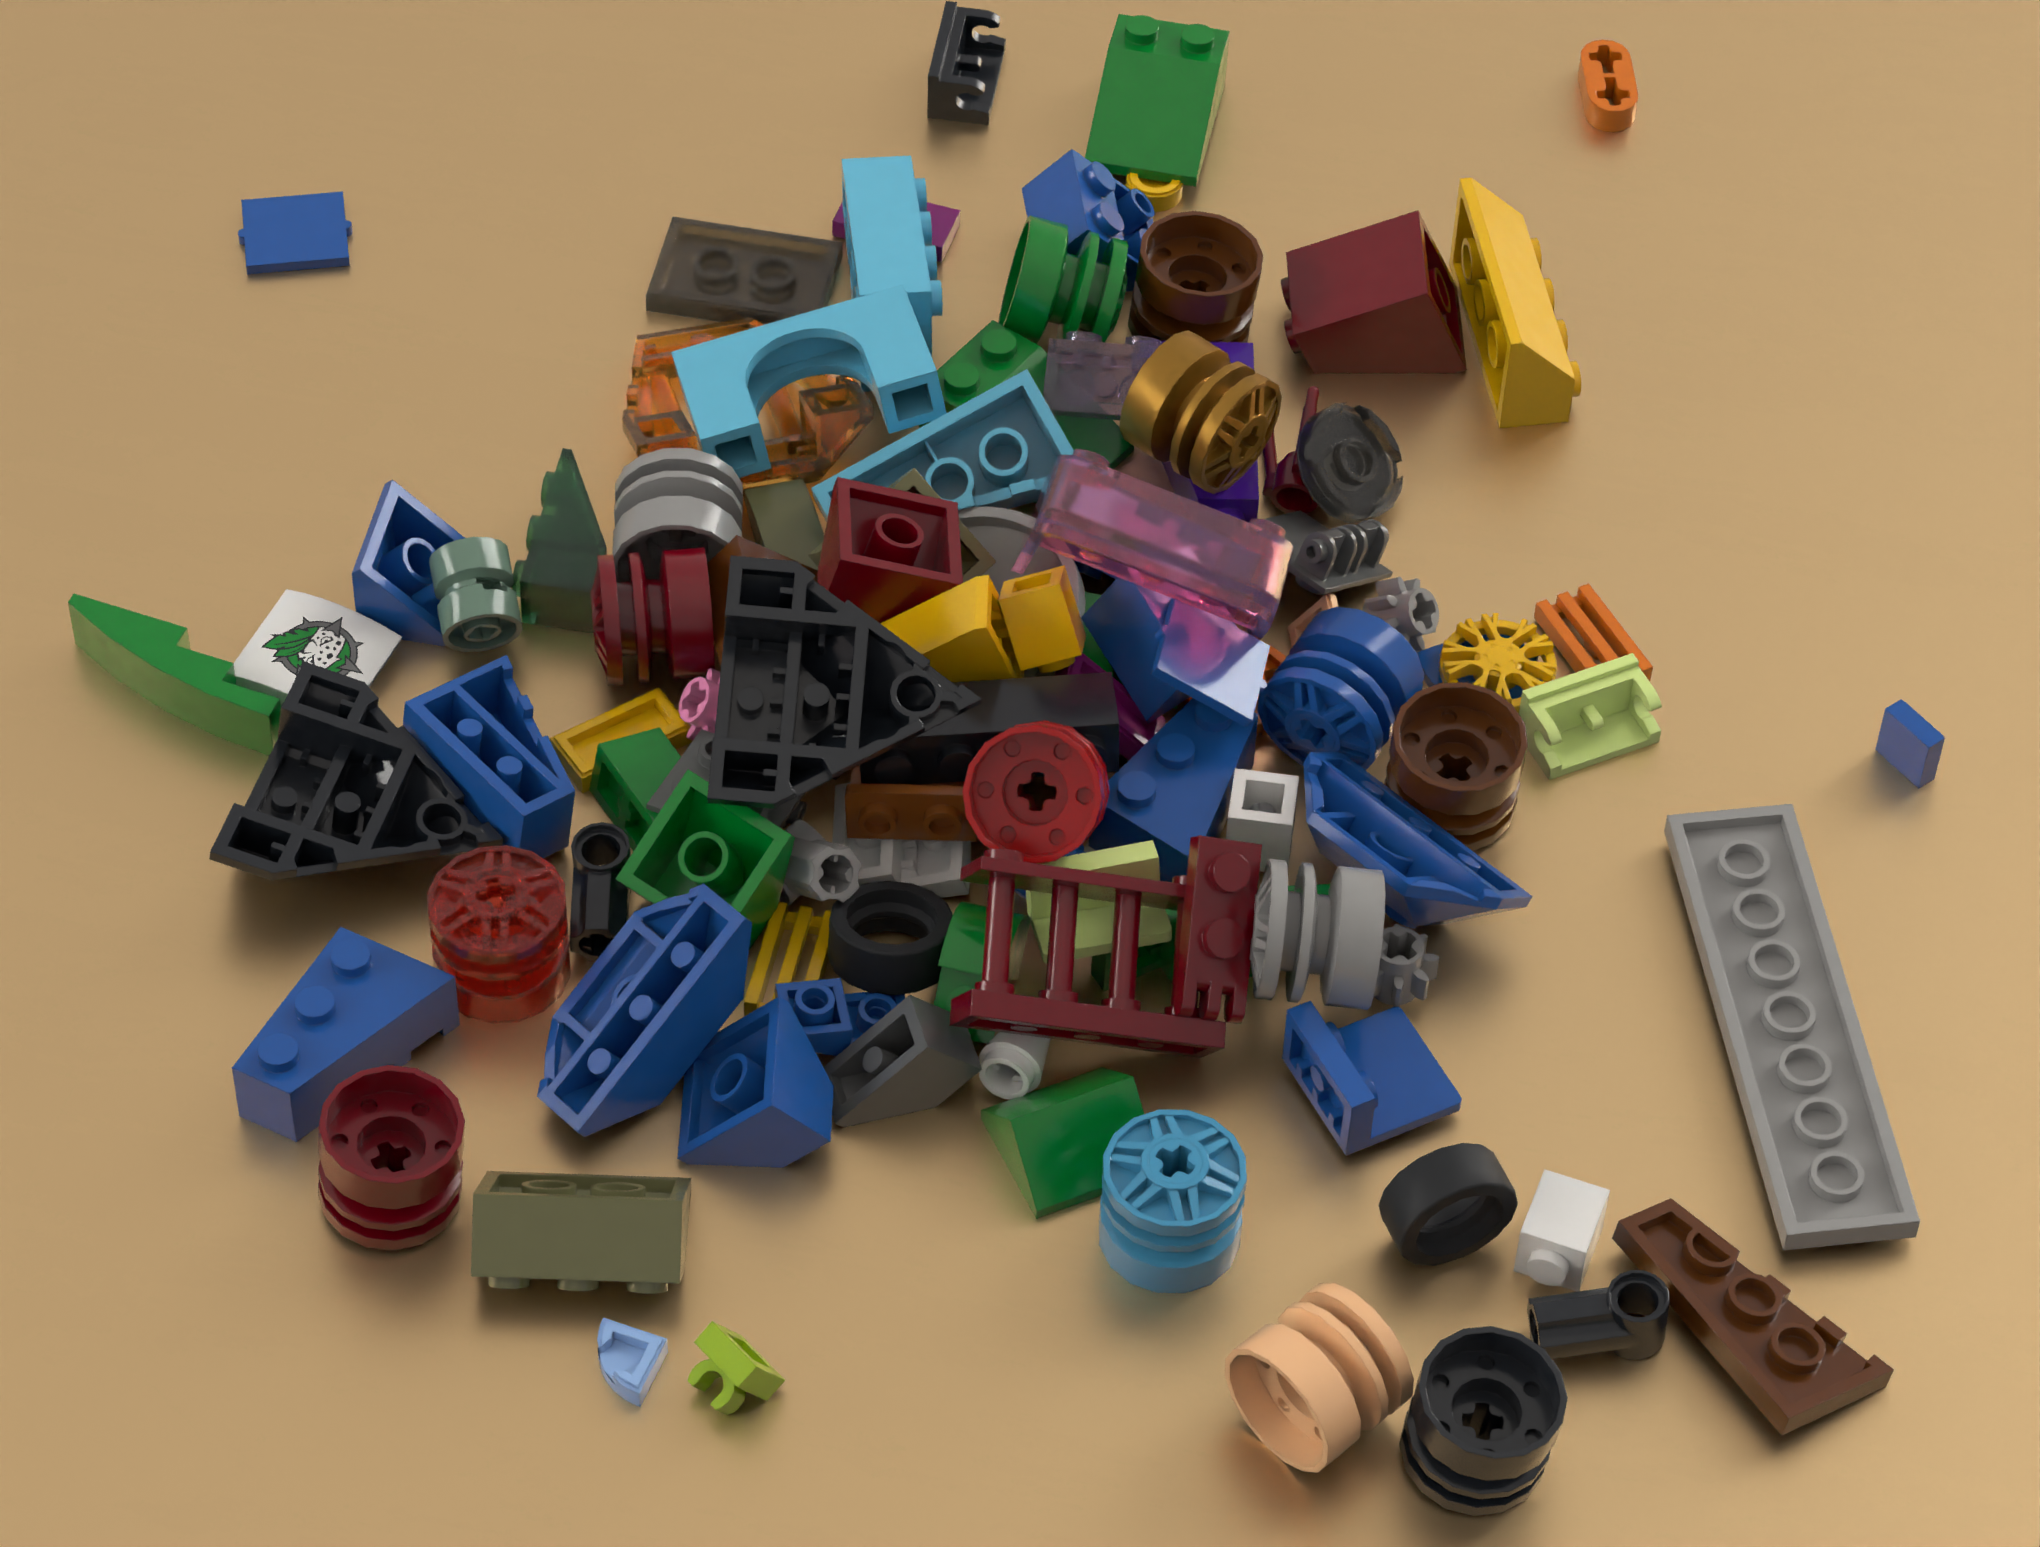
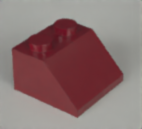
(889, 548)

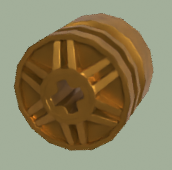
(1200, 411)

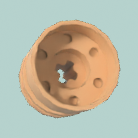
(1319, 1377)

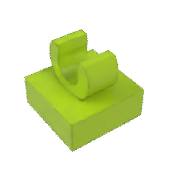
(737, 1364)

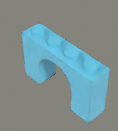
(860, 338)

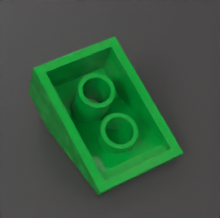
(1158, 98)
(1001, 354)

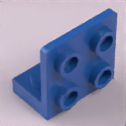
(1367, 1075)

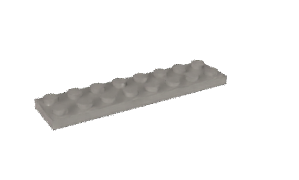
(1790, 1029)

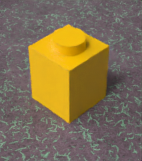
(1043, 620)

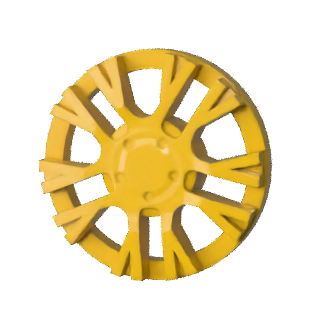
(1499, 661)

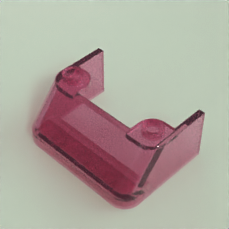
(1159, 541)

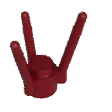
(1283, 479)

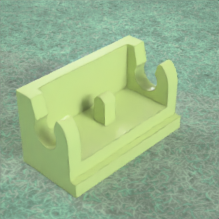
(1590, 716)

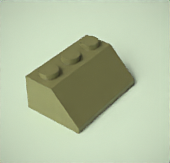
(580, 1230)

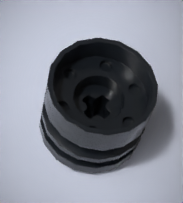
(1483, 1420)

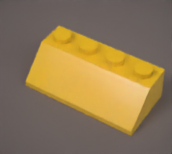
(1510, 311)

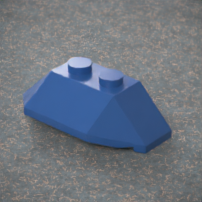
(1424, 867)
(645, 1010)

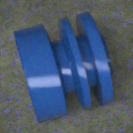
(1340, 687)

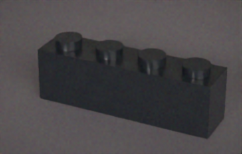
(946, 750)

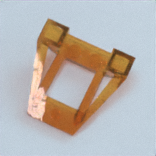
(829, 422)

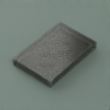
(741, 273)

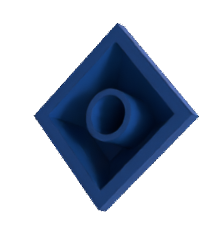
(756, 1094)

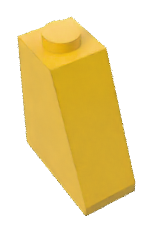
(961, 633)

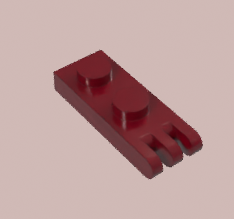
(1217, 928)

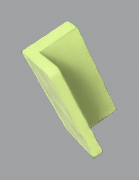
(1096, 917)

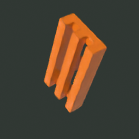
(1596, 625)

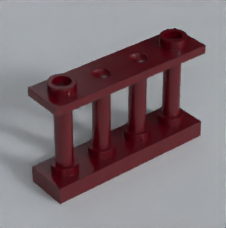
(1056, 1009)

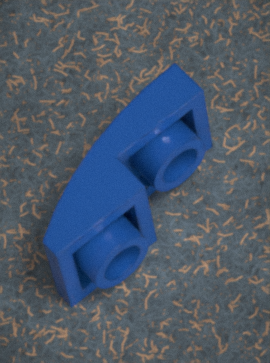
(830, 1016)

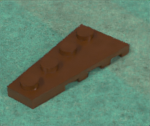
(1765, 1342)

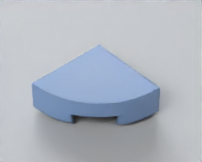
(629, 1359)

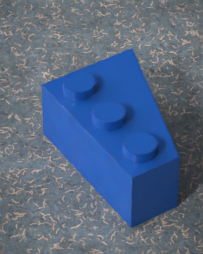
(345, 1015)

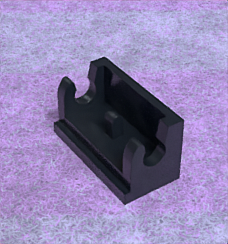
(965, 66)

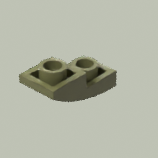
(785, 519)

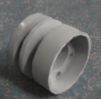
(674, 503)
(1319, 934)

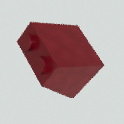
(1375, 302)

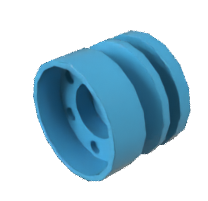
(1172, 1201)

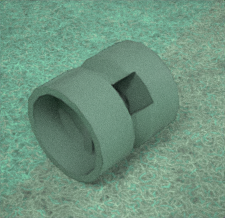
(475, 594)

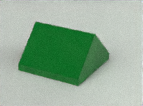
(1059, 1136)

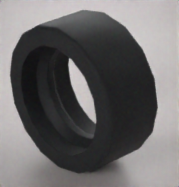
(883, 966)
(1448, 1204)

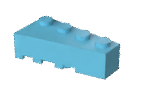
(890, 235)
(975, 455)

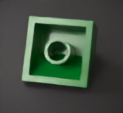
(715, 846)

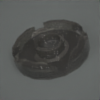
(1349, 462)

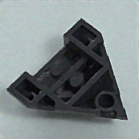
(811, 687)
(344, 791)

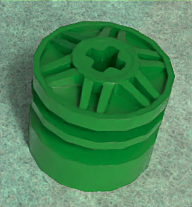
(1063, 287)

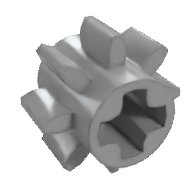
(1405, 608)
(1404, 967)

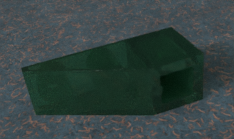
(562, 553)

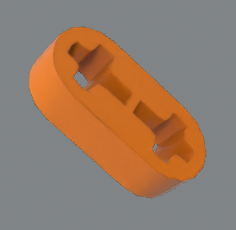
(1616, 84)

